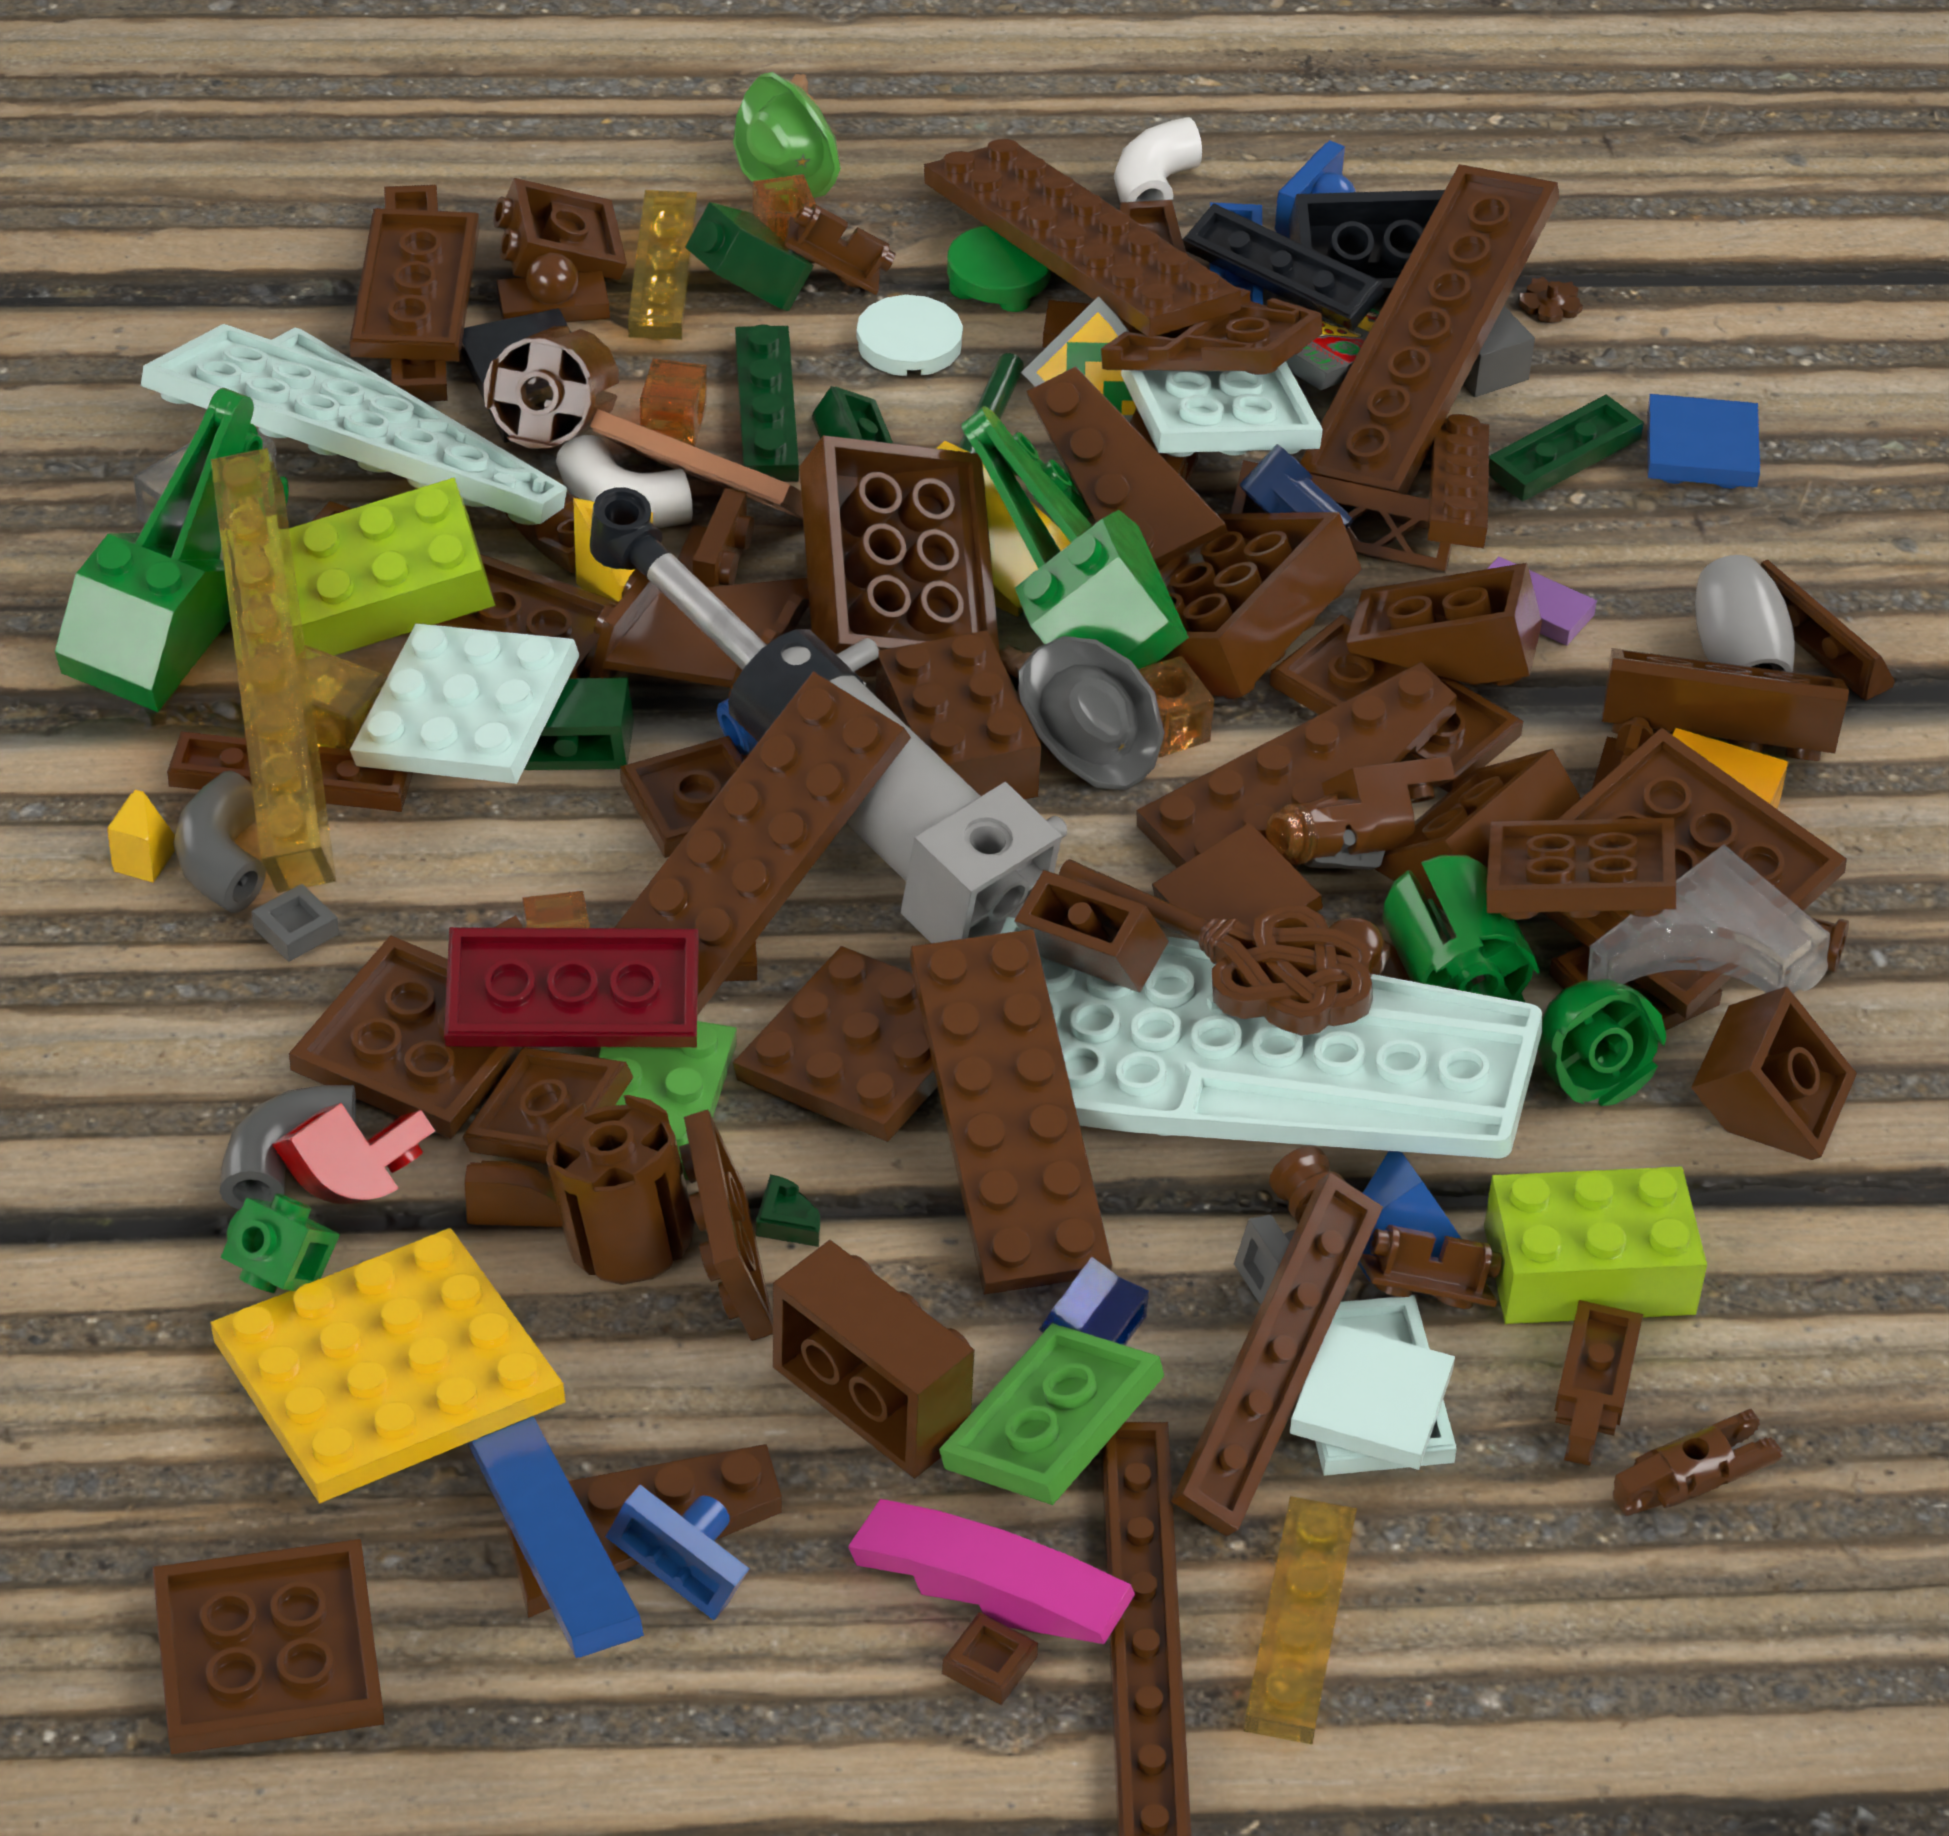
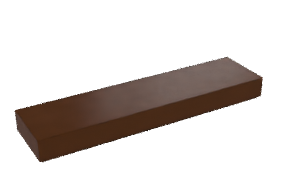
(203, 757)

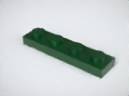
(767, 401)

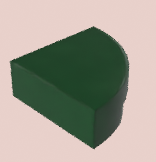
(787, 1214)

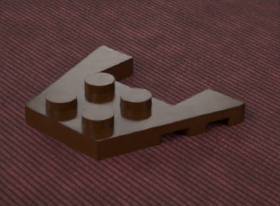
(1246, 340)

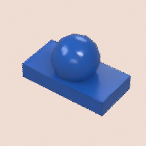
(1318, 175)

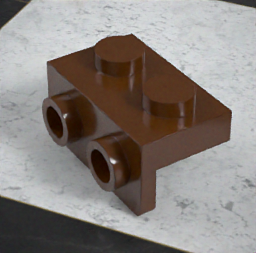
(715, 550)

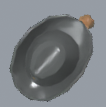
(1089, 709)

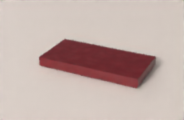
(572, 987)

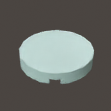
(909, 335)

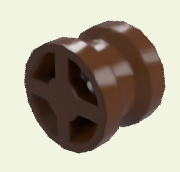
(1297, 1176)

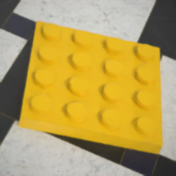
(386, 1364)

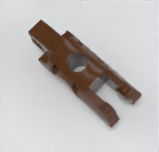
(1694, 1465)

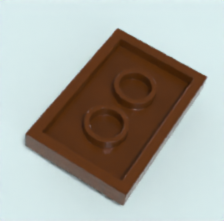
(725, 1214)

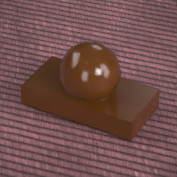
(555, 284)

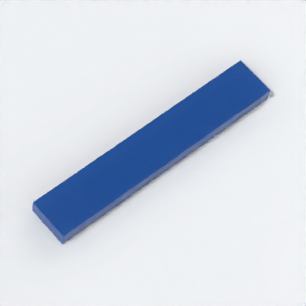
(557, 1539)

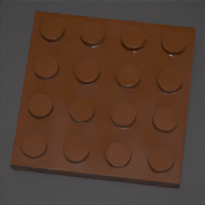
(1708, 811)

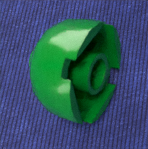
(1600, 1041)

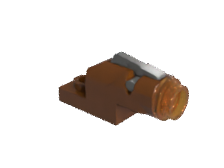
(1358, 816)

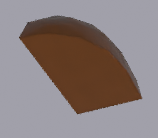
(509, 1195)

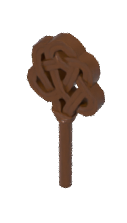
(1278, 969)

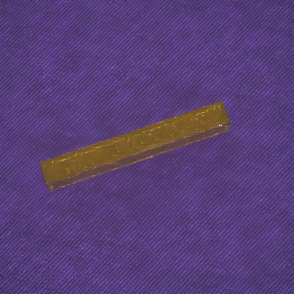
(272, 672)

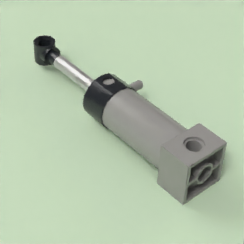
(960, 852)

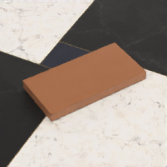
(699, 463)

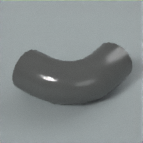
(208, 847)
(251, 1162)

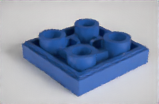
(1703, 441)

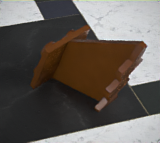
(657, 639)

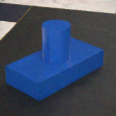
(681, 1547)

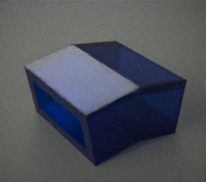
(1101, 1305)

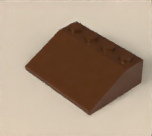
(895, 544)
(1256, 592)

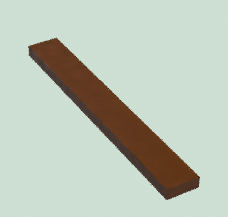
(1146, 1639)

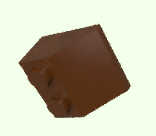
(1775, 1075)

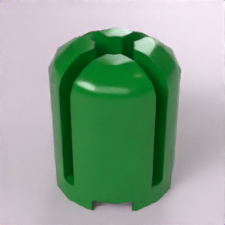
(1483, 940)

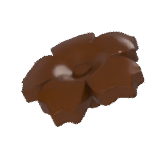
(1550, 300)

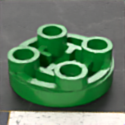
(994, 270)

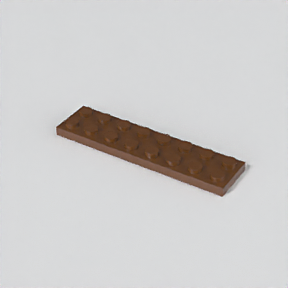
(1082, 237)
(1431, 328)

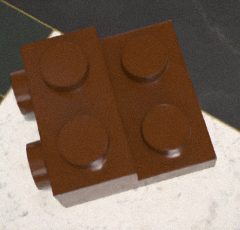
(562, 222)

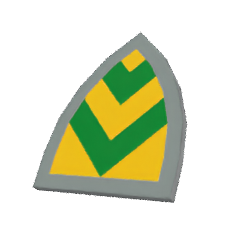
(1081, 347)

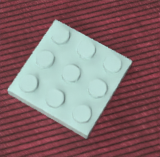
(1223, 411)
(465, 703)

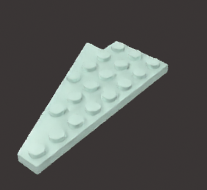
(347, 410)

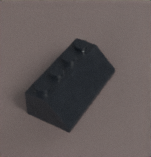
(1364, 228)

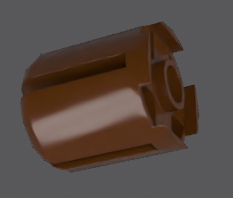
(550, 386)
(620, 1190)

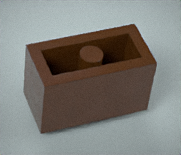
(1092, 930)

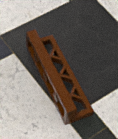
(1377, 504)

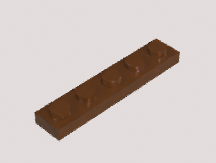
(1459, 482)

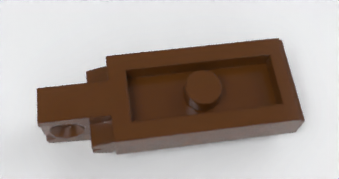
(1596, 1375)

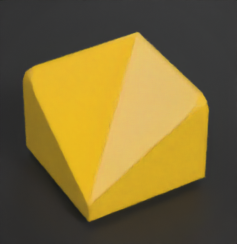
(140, 839)

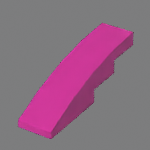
(987, 1566)

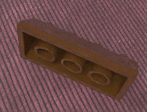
(1727, 702)

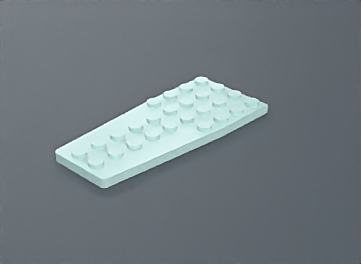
(1411, 1076)

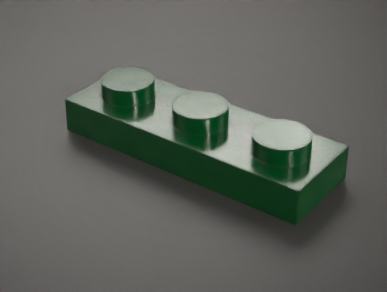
(1564, 447)

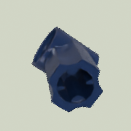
(1285, 486)

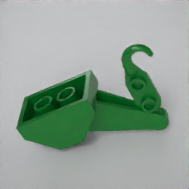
(1098, 584)
(159, 595)

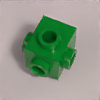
(278, 1244)

